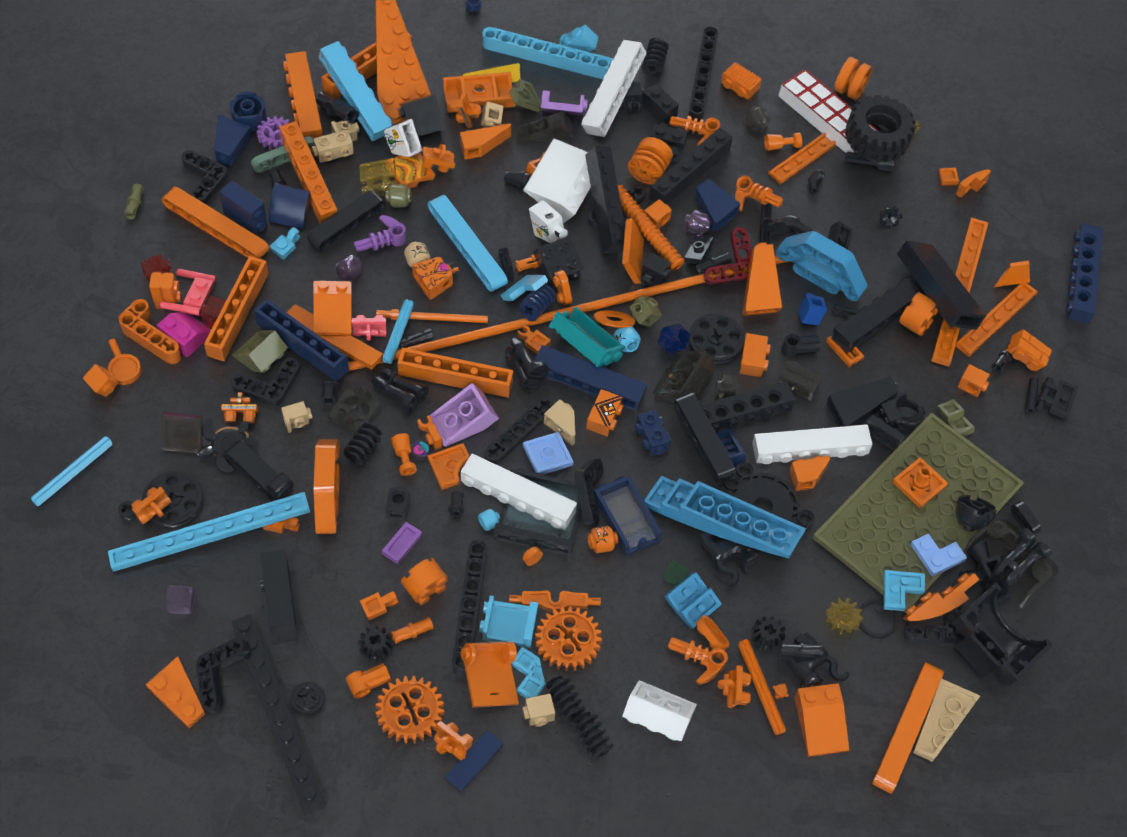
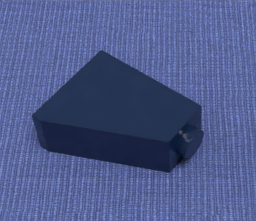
(230, 140)
(717, 204)

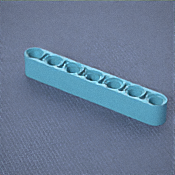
(467, 243)

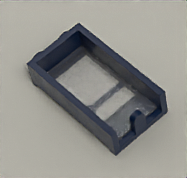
(627, 515)

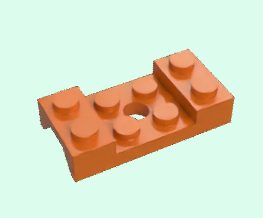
(494, 87)

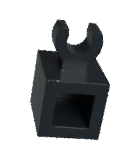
(655, 270)

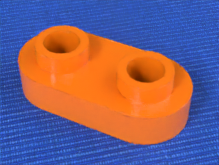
(561, 282)
(711, 631)

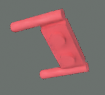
(197, 293)

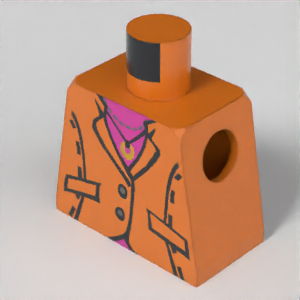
(434, 275)

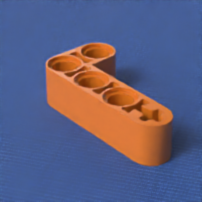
(166, 349)

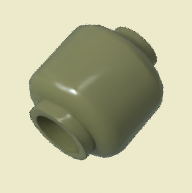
(399, 195)

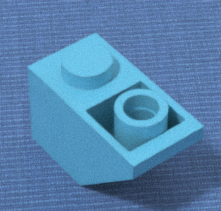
(581, 39)

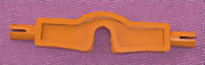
(566, 599)

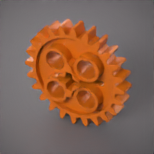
(554, 648)
(391, 716)

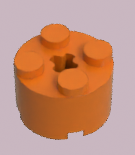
(919, 314)
(425, 580)

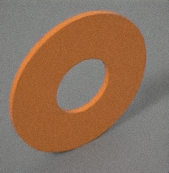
(627, 320)

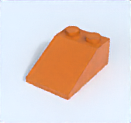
(332, 308)
(822, 719)

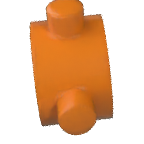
(780, 691)

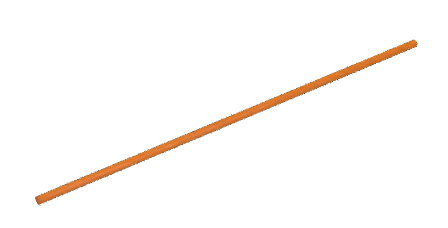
(546, 317)

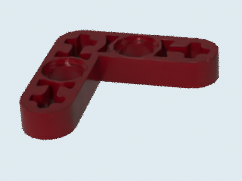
(740, 262)

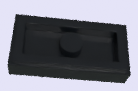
(699, 249)

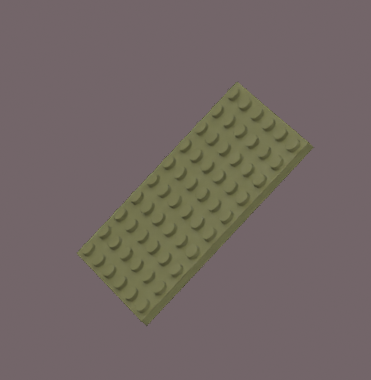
(880, 521)

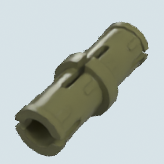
(133, 201)

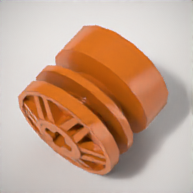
(650, 160)

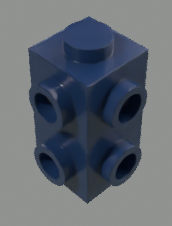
(653, 433)

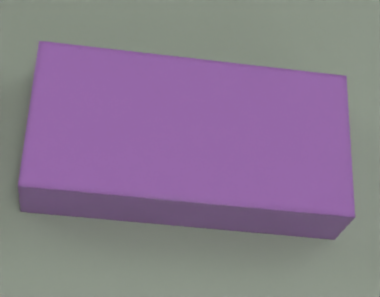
(402, 543)

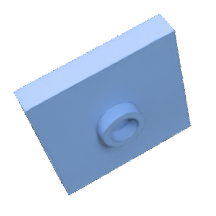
(548, 453)

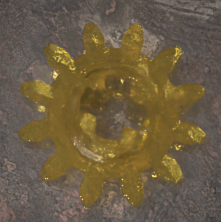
(836, 617)

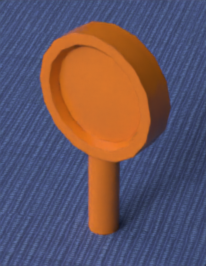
(123, 367)

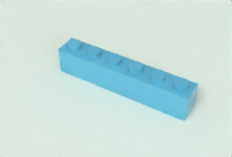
(355, 90)

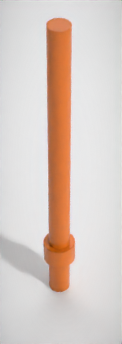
(393, 314)

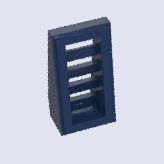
(738, 455)

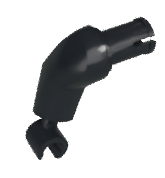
(785, 225)

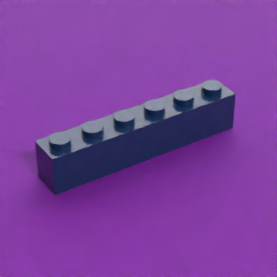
(302, 340)
(589, 378)

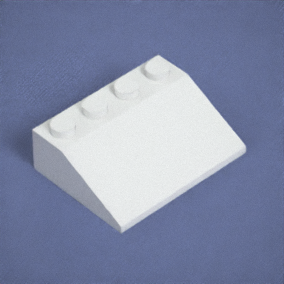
(560, 179)

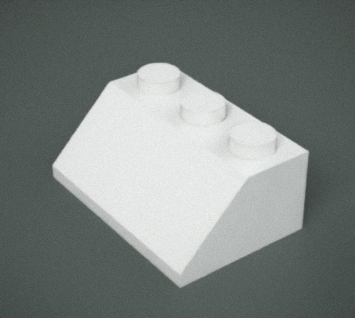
(659, 710)

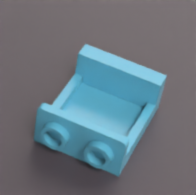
(509, 622)

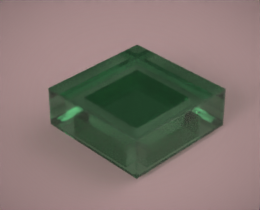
(675, 573)

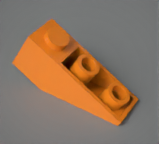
(481, 141)

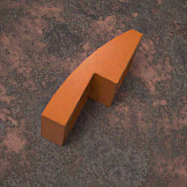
(974, 181)

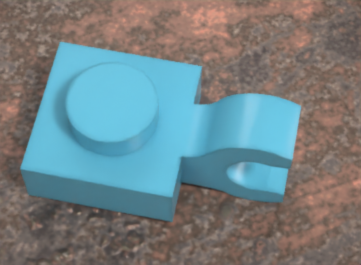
(285, 245)

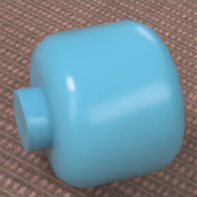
(488, 519)

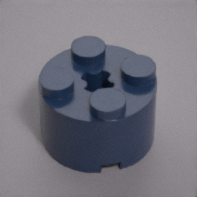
(248, 109)

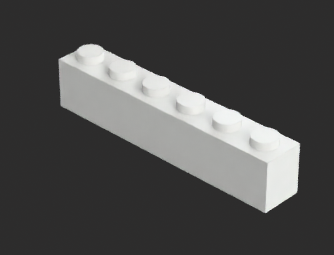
(613, 88)
(811, 443)
(518, 492)

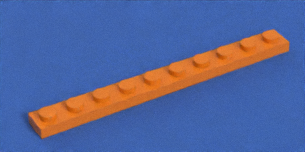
(965, 273)

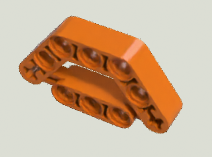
(326, 485)

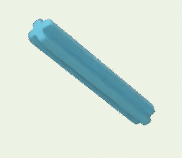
(398, 331)

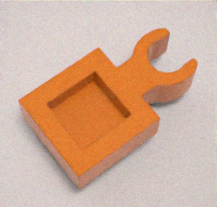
(534, 340)

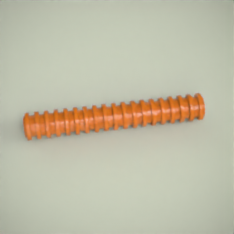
(649, 230)

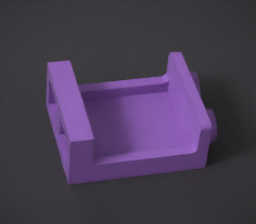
(554, 107)

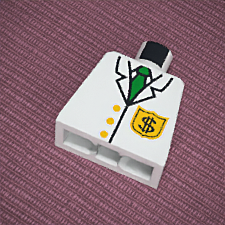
(403, 139)
(547, 222)

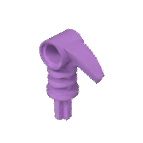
(388, 236)

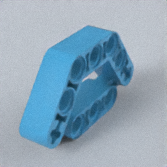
(824, 263)

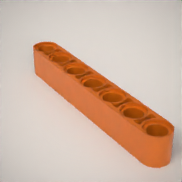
(215, 223)
(908, 728)

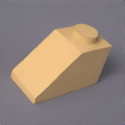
(561, 419)

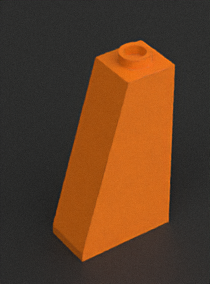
(762, 285)

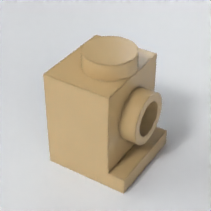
(491, 114)
(352, 128)
(296, 415)

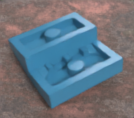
(692, 599)

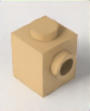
(539, 710)

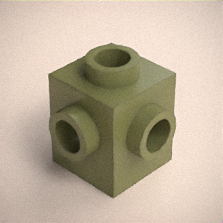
(645, 311)

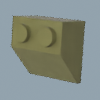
(261, 350)

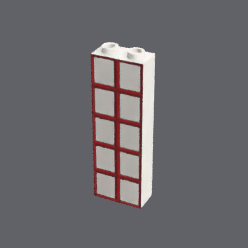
(818, 107)

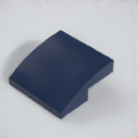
(289, 205)

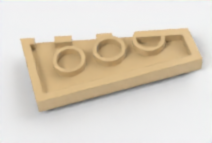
(943, 718)

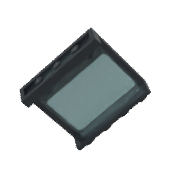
(526, 530)

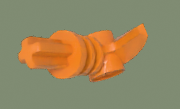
(688, 124)
(755, 191)
(702, 655)

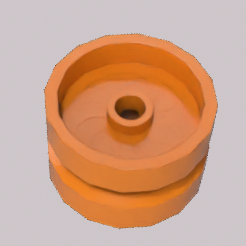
(853, 78)

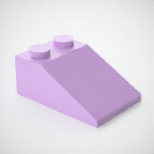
(464, 415)

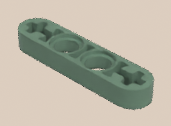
(265, 161)

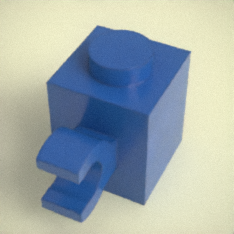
(812, 309)

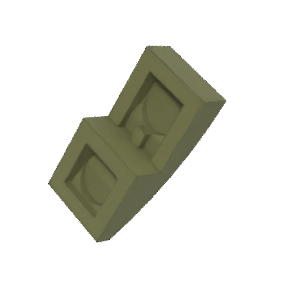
(954, 416)

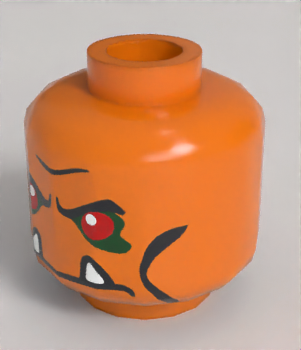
(602, 539)

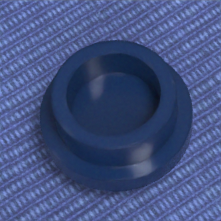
(473, 5)

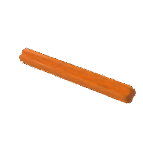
(762, 687)

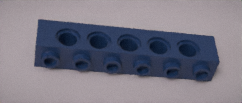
(1085, 273)

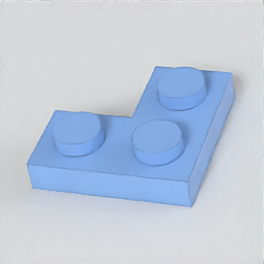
(937, 559)

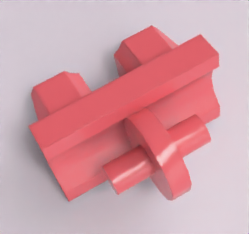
(369, 326)

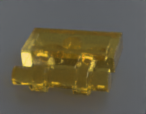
(376, 171)

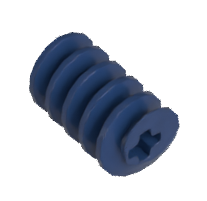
(537, 302)

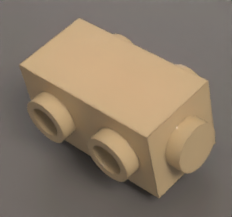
(333, 146)

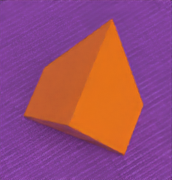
(1015, 274)

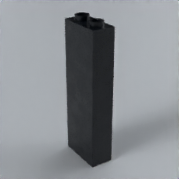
(941, 285)

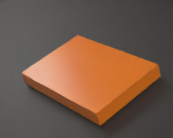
(633, 251)

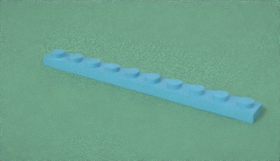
(208, 531)

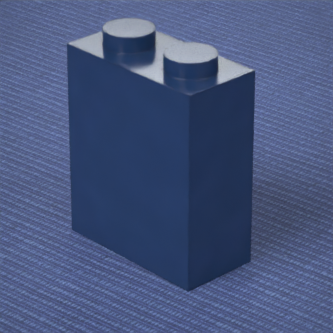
(243, 208)

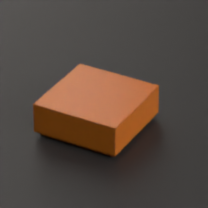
(948, 176)

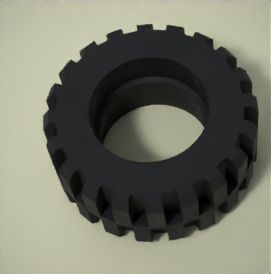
(882, 112)

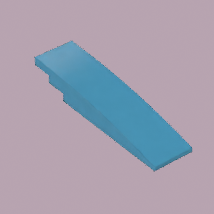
(724, 516)

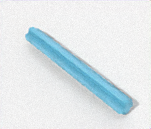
(71, 471)

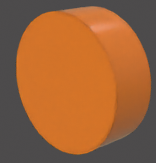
(532, 556)

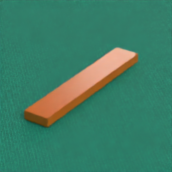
(802, 158)
(996, 318)
(346, 344)

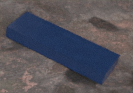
(474, 762)

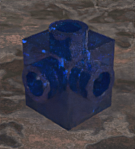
(674, 338)

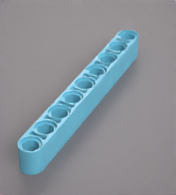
(545, 52)

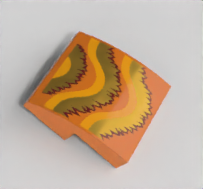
(411, 170)

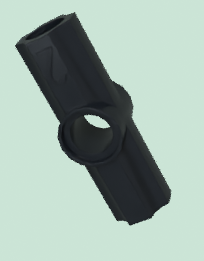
(336, 107)

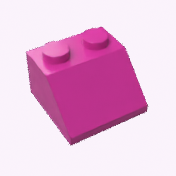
(185, 330)

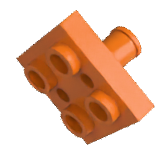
(924, 480)

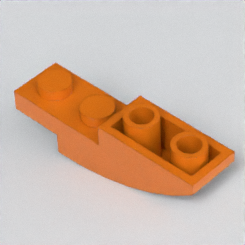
(935, 605)

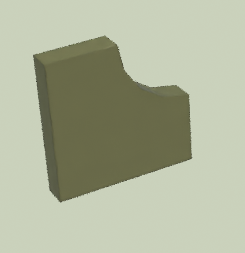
(525, 96)

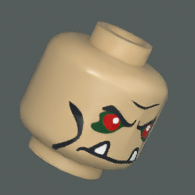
(416, 253)

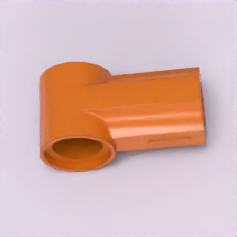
(362, 682)

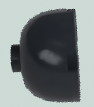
(974, 513)

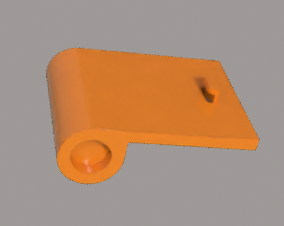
(490, 672)

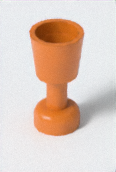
(775, 142)
(402, 448)

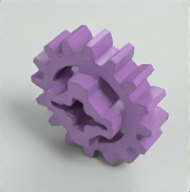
(269, 132)

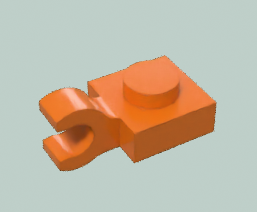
(433, 437)
(290, 524)
(376, 605)

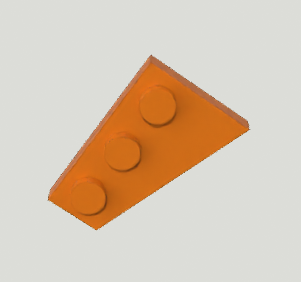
(176, 693)

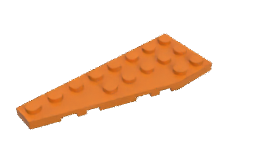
(396, 61)

